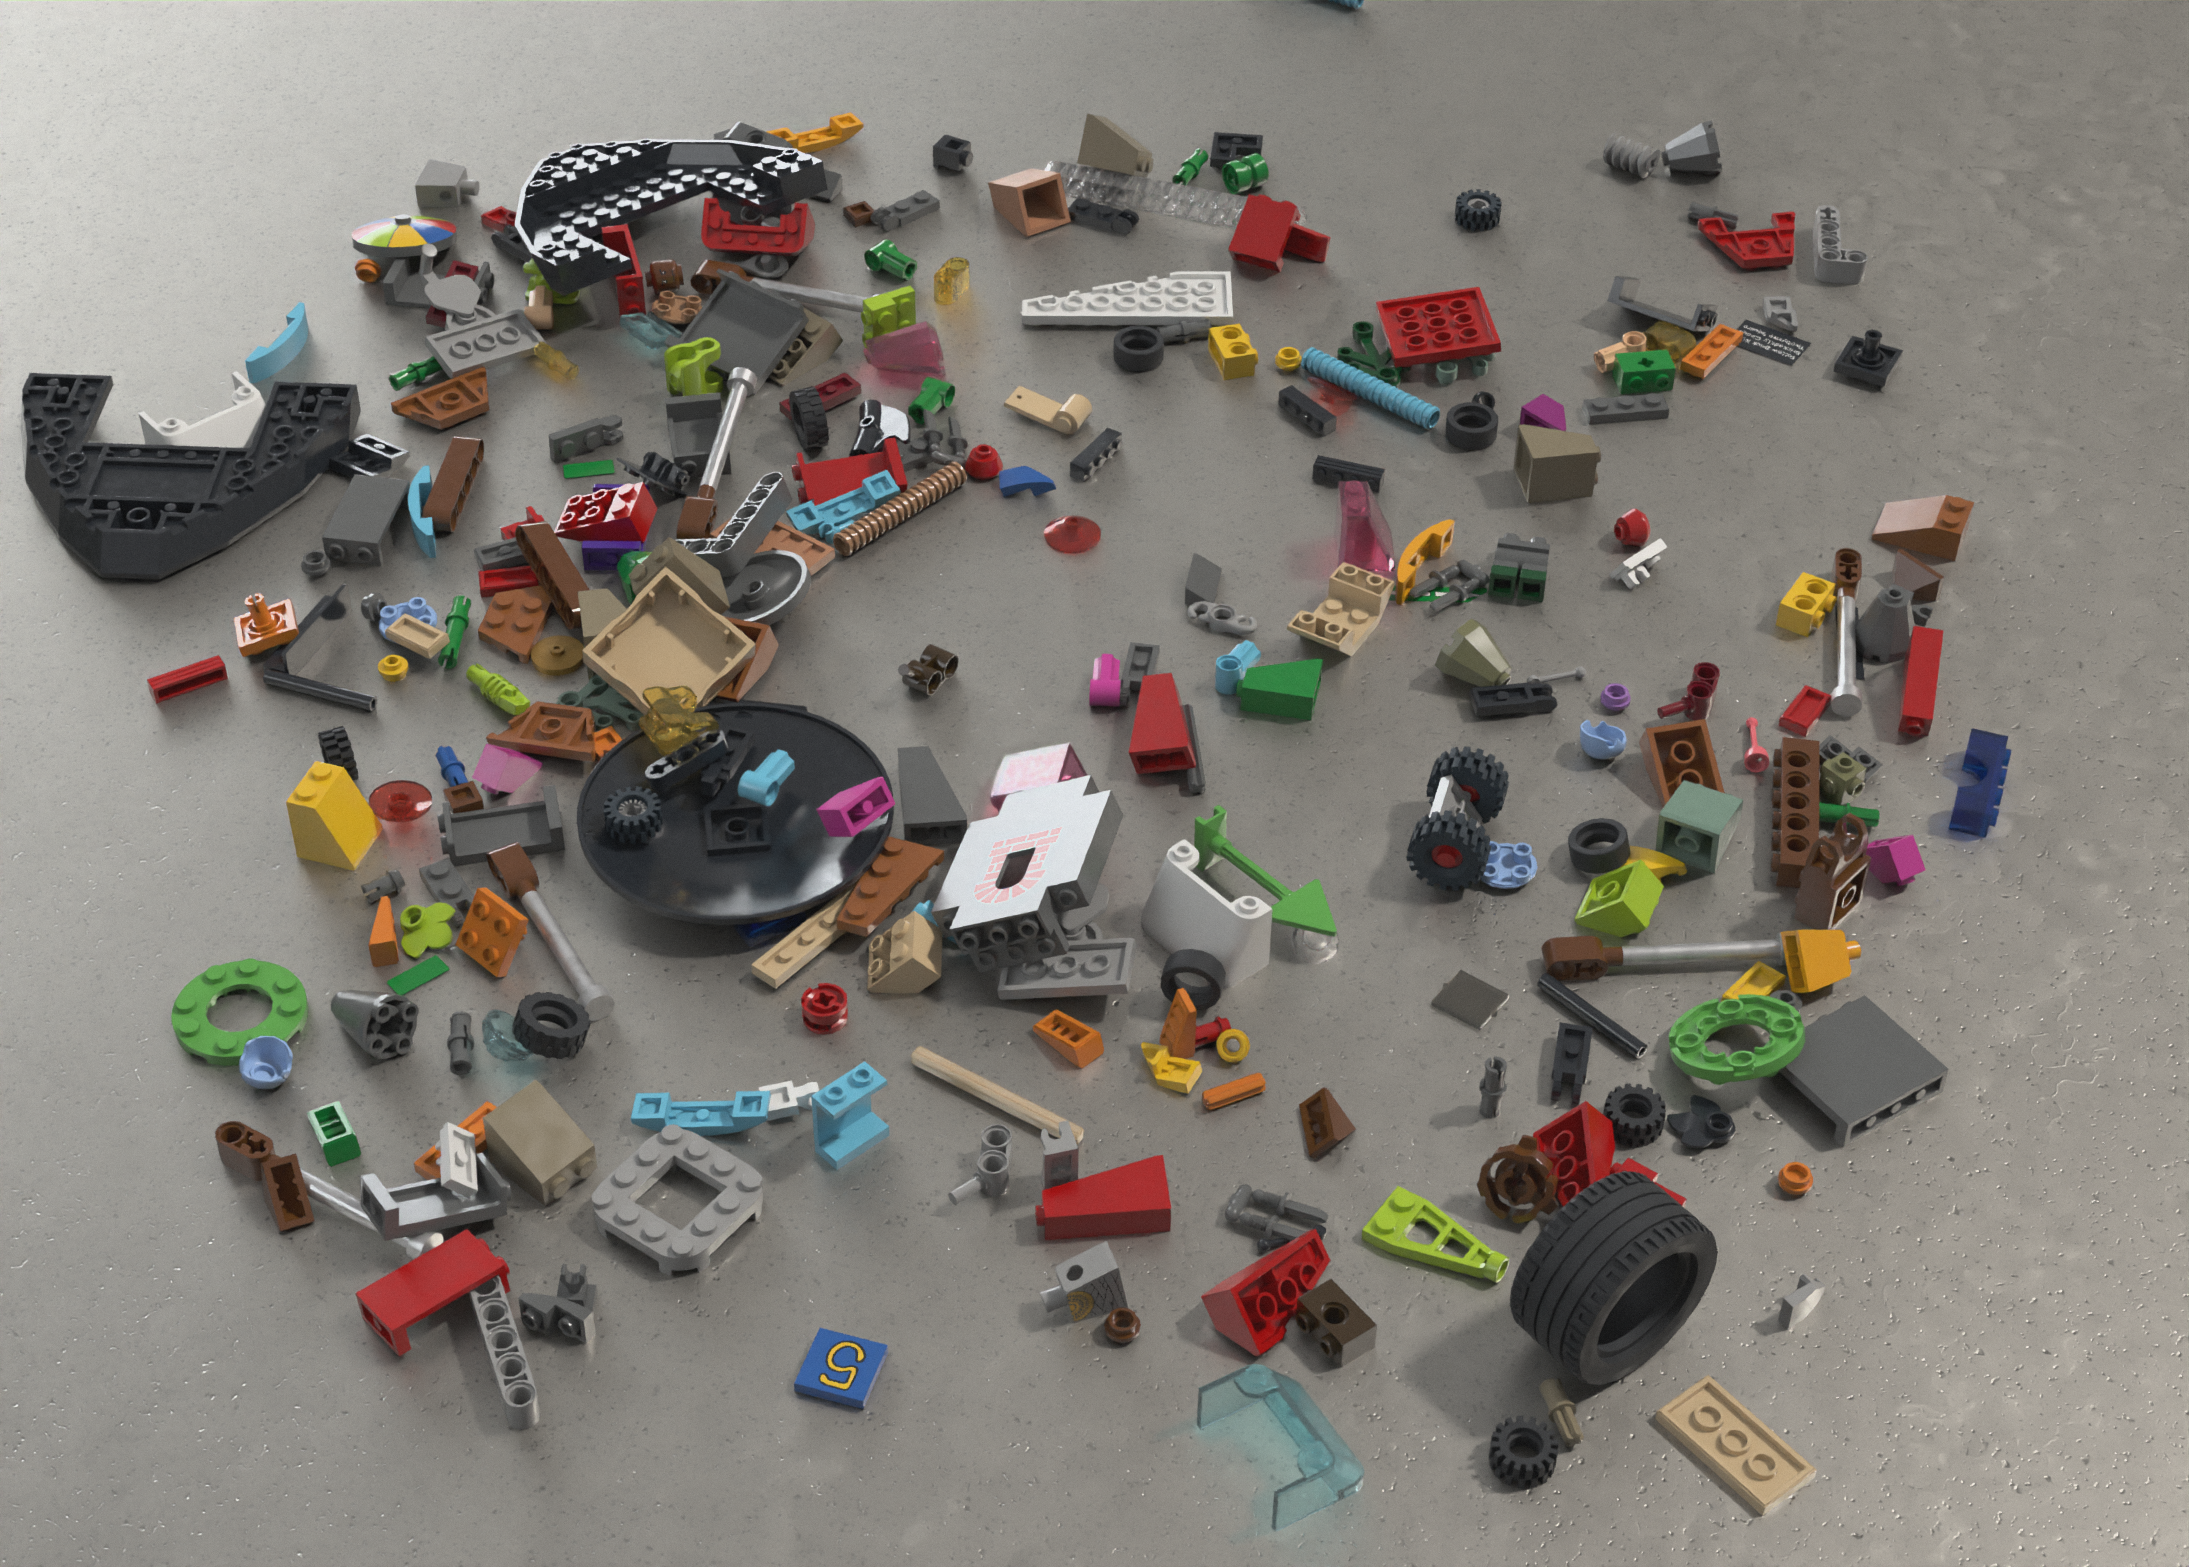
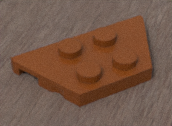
(448, 401)
(516, 620)
(550, 731)

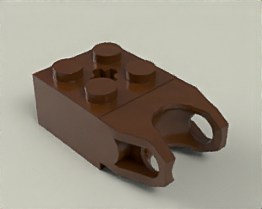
(1833, 876)

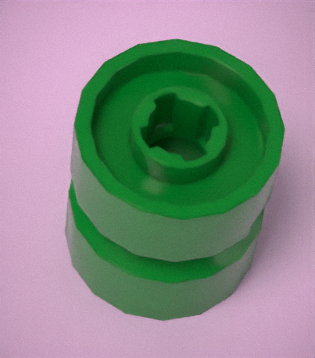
(1245, 174)

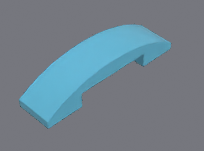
(267, 361)
(417, 497)
(849, 506)
(701, 1117)

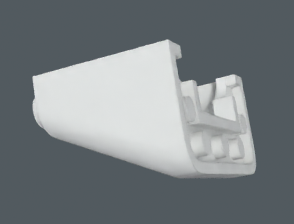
(1192, 915)

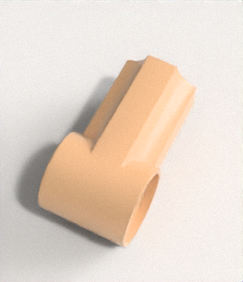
(540, 308)
(1631, 342)

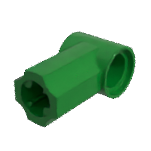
(886, 256)
(932, 397)

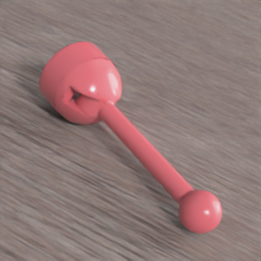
(1755, 752)

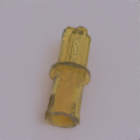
(556, 360)

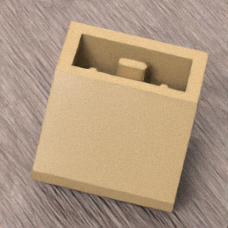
(905, 956)

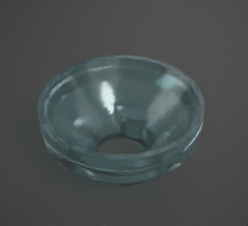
(500, 1039)

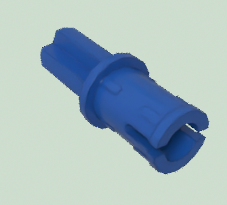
(452, 769)

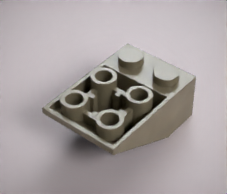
(809, 350)

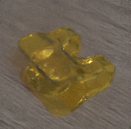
(671, 723)

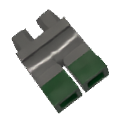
(1523, 559)

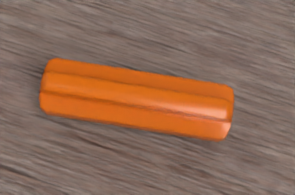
(1233, 1091)

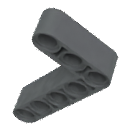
(746, 528)

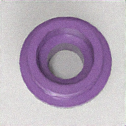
(1615, 697)

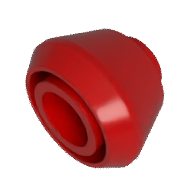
(983, 462)
(1632, 528)

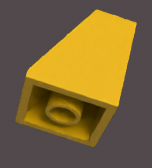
(331, 818)

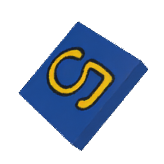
(841, 1368)

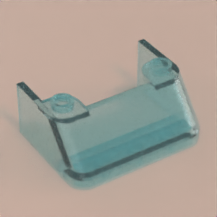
(1324, 1458)

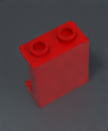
(1263, 232)

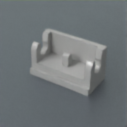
(1059, 1157)

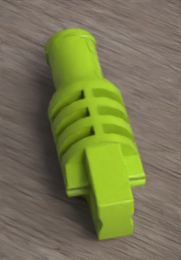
(498, 690)

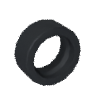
(1134, 337)
(1468, 437)
(1602, 859)
(1198, 963)

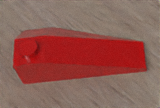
(1579, 1148)
(1263, 1297)

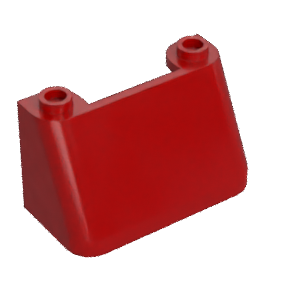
(789, 239)

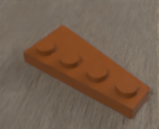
(886, 883)

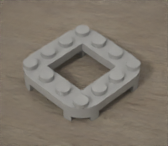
(675, 1248)

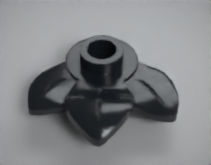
(1702, 1124)

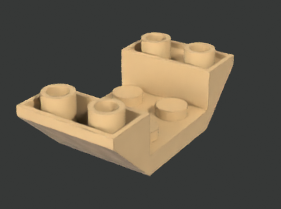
(1348, 612)

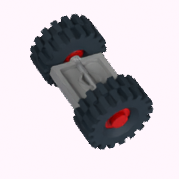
(1451, 841)

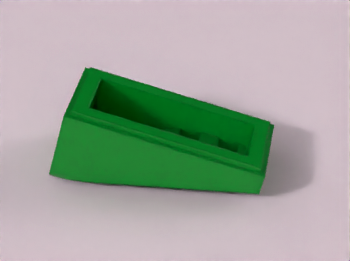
(334, 1136)

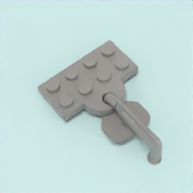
(472, 332)
(1087, 969)

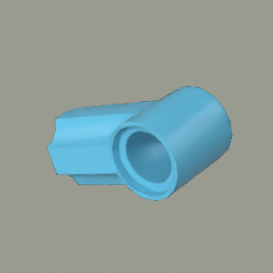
(1234, 666)
(764, 782)

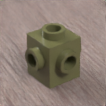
(1841, 779)

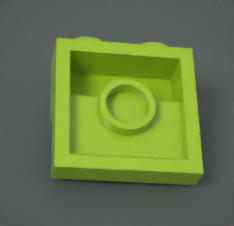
(888, 312)

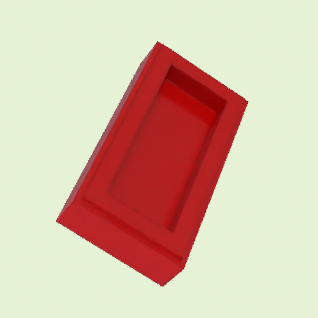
(505, 580)
(1805, 710)

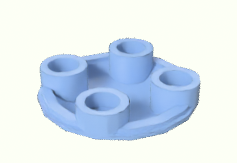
(415, 607)
(1509, 865)

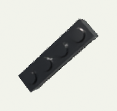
(1307, 410)
(1096, 454)
(1337, 470)

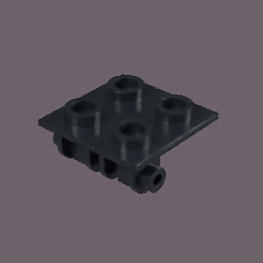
(658, 472)

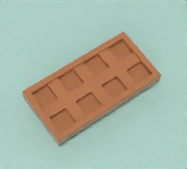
(789, 539)

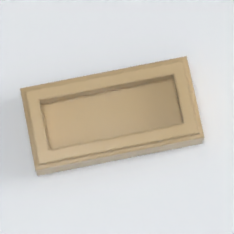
(417, 636)

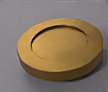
(557, 655)

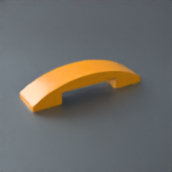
(839, 130)
(1432, 542)

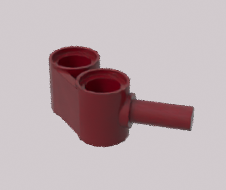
(1699, 694)

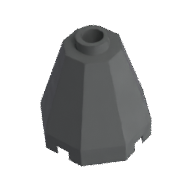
(1694, 151)
(1886, 626)

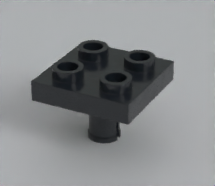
(1868, 359)

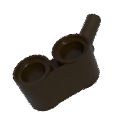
(931, 672)

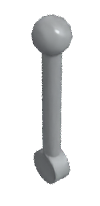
(1579, 672)

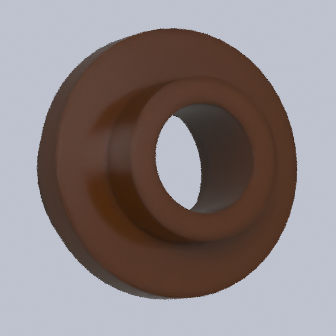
(1122, 1318)

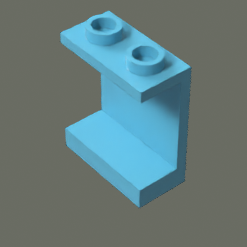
(844, 1118)

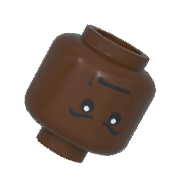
(664, 276)

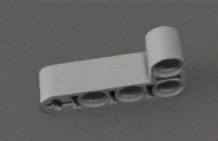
(1830, 260)

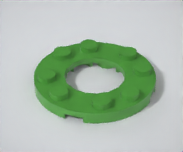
(201, 993)
(1697, 1024)

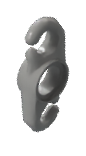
(1230, 625)

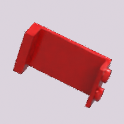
(629, 287)
(836, 477)
(427, 1286)

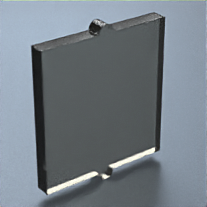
(1470, 1000)

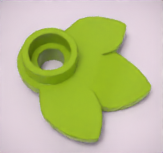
(426, 928)

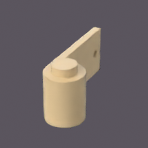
(1061, 417)

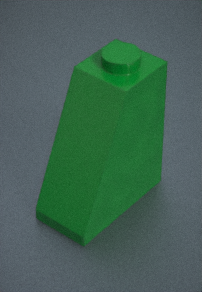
(1282, 689)

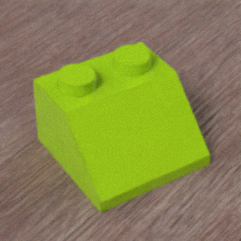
(1621, 900)

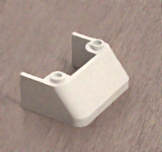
(228, 428)

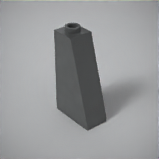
(927, 800)

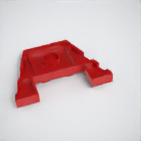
(1754, 247)

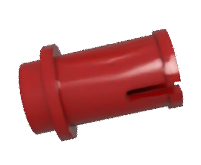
(1211, 1031)

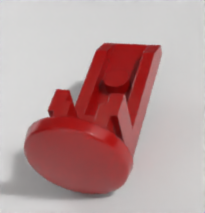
(1308, 243)

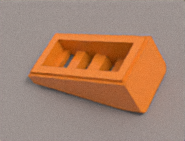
(383, 936)
(1180, 1026)
(1072, 1039)

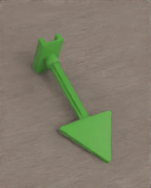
(1299, 909)

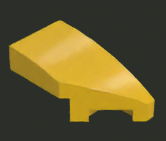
(1657, 862)
(1171, 1071)

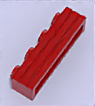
(187, 679)

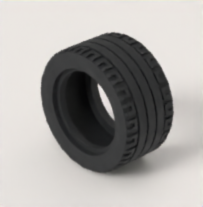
(1613, 1277)

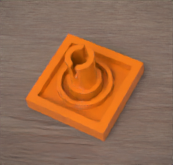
(265, 625)
(492, 932)

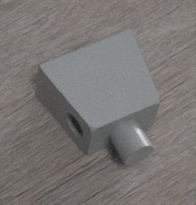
(444, 185)

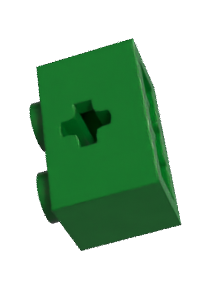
(1643, 371)

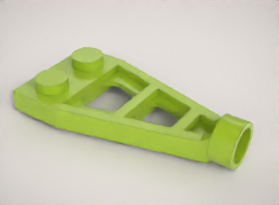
(1400, 1214)

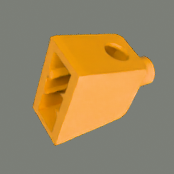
(1817, 958)

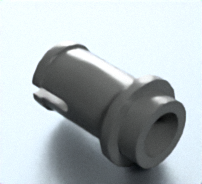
(384, 885)

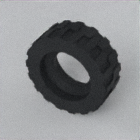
(809, 418)
(546, 1040)

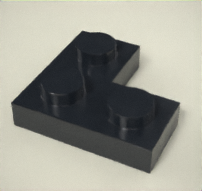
(1228, 145)

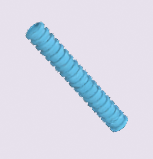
(1370, 388)

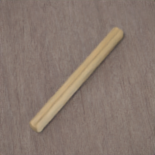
(991, 1092)

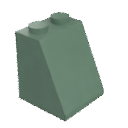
(1698, 825)

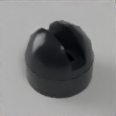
(1486, 398)

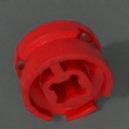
(824, 1007)

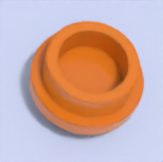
(367, 270)
(1795, 1178)

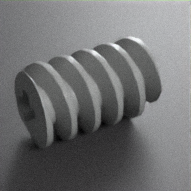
(1630, 157)

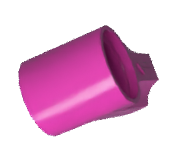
(1105, 682)

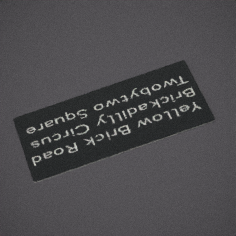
(1771, 342)

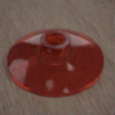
(1330, 392)
(1072, 534)
(400, 801)

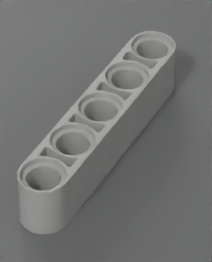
(505, 1354)

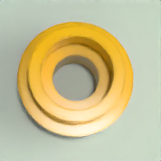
(1288, 359)
(393, 668)
(1223, 1050)

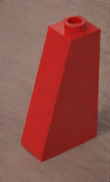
(1920, 680)
(1160, 728)
(1108, 1203)

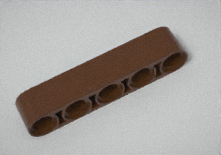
(454, 482)
(552, 569)

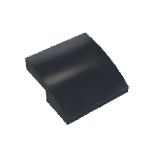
(369, 457)

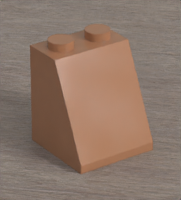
(1031, 200)

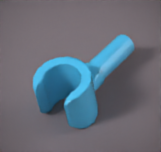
(829, 529)

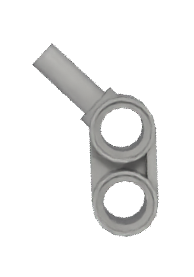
(993, 1165)

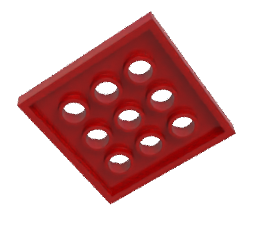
(1438, 327)

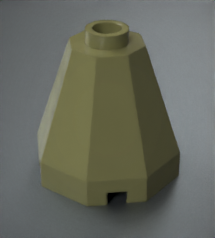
(1474, 657)

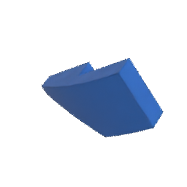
(1023, 478)

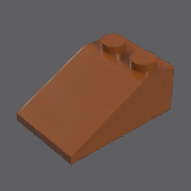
(1926, 525)
(765, 650)
(1679, 754)

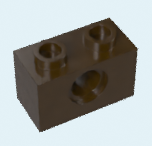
(1335, 1323)

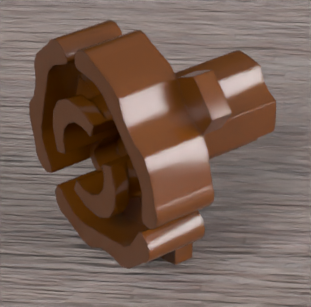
(1520, 1180)

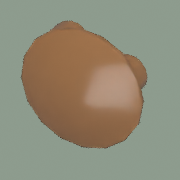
(676, 308)

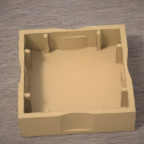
(668, 642)

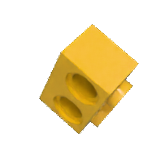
(1232, 351)
(1806, 604)

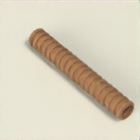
(899, 508)

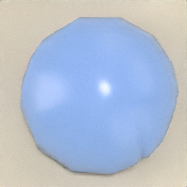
(1602, 740)
(265, 1062)

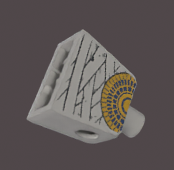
(1087, 1285)

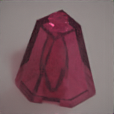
(907, 351)

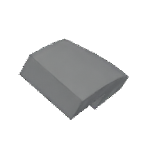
(1780, 312)
(1800, 1302)

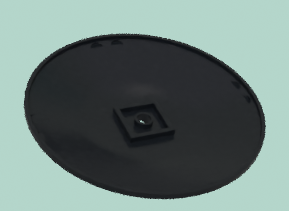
(724, 877)

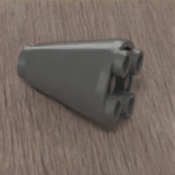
(377, 1020)

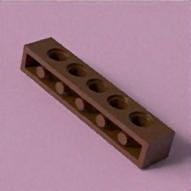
(1796, 808)

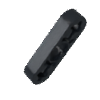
(673, 766)

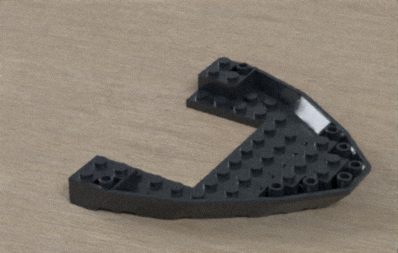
(619, 182)
(167, 506)

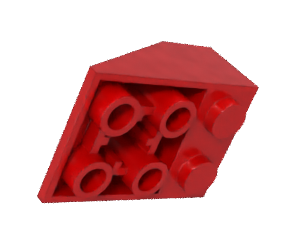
(608, 515)

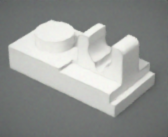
(1635, 565)
(457, 1160)

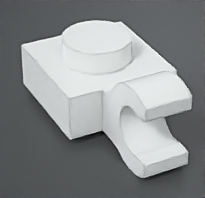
(786, 1098)

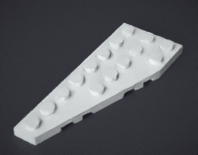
(1164, 302)

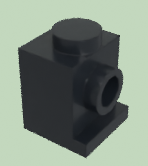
(952, 153)

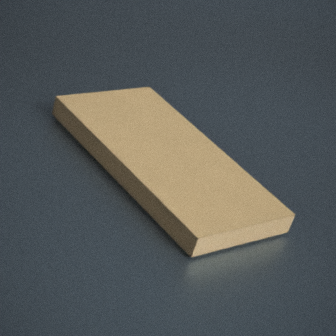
(1735, 1445)

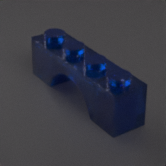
(1974, 804)

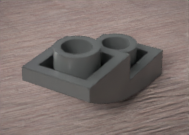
(1831, 748)
(550, 1313)

